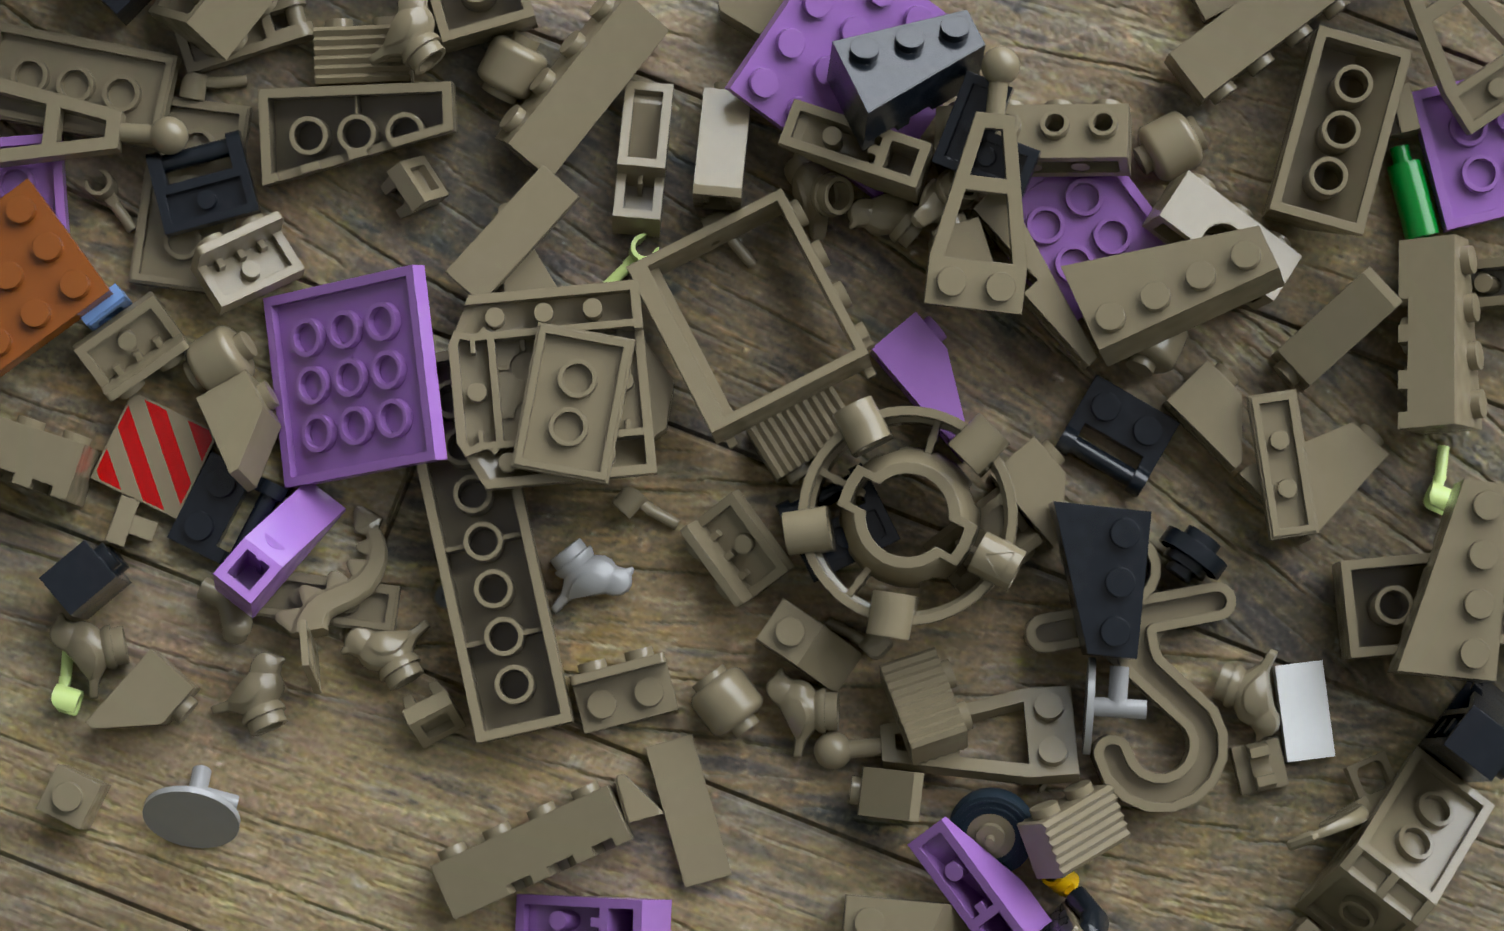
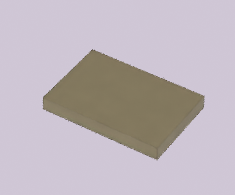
(573, 403)

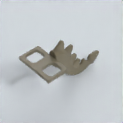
(340, 593)
(1356, 811)

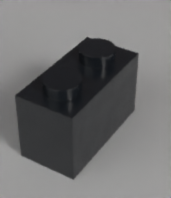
(87, 578)

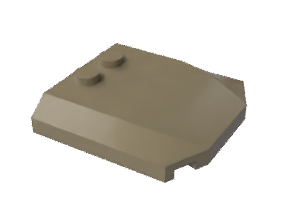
(492, 364)

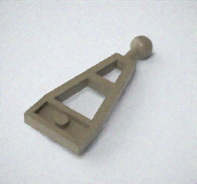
(1480, 95)
(166, 135)
(974, 282)
(1048, 736)

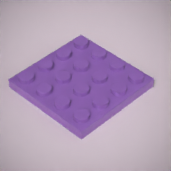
(795, 53)
(355, 377)

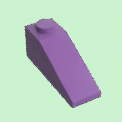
(921, 367)
(976, 882)
(591, 913)

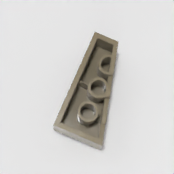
(339, 125)
(1170, 288)
(1440, 336)
(46, 461)
(1461, 592)
(531, 851)

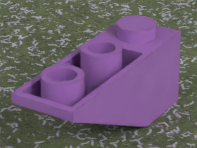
(276, 548)

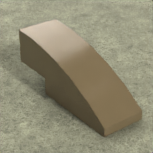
(642, 158)

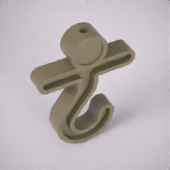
(1164, 686)

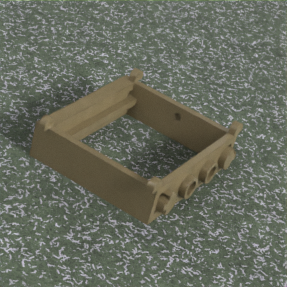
(684, 349)

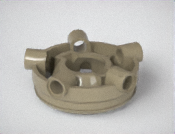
(864, 429)

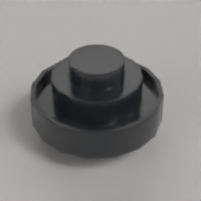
(1191, 554)

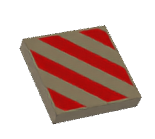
(154, 455)

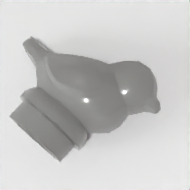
(588, 574)

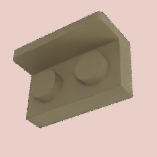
(624, 690)

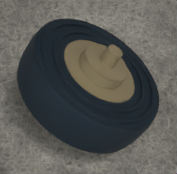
(991, 821)

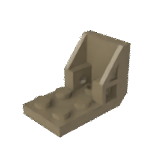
(1402, 855)

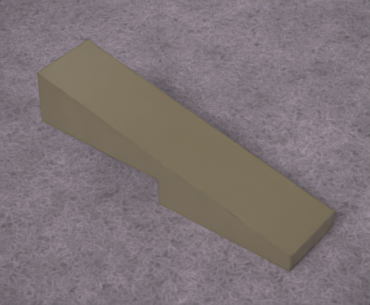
(1044, 295)

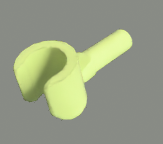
(621, 272)
(1437, 494)
(65, 698)

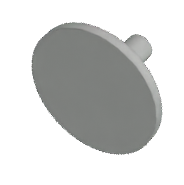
(1114, 705)
(193, 813)

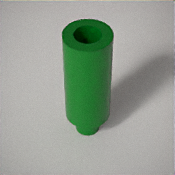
(1411, 195)

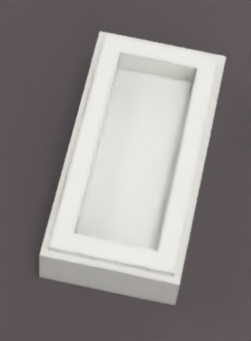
(1303, 711)

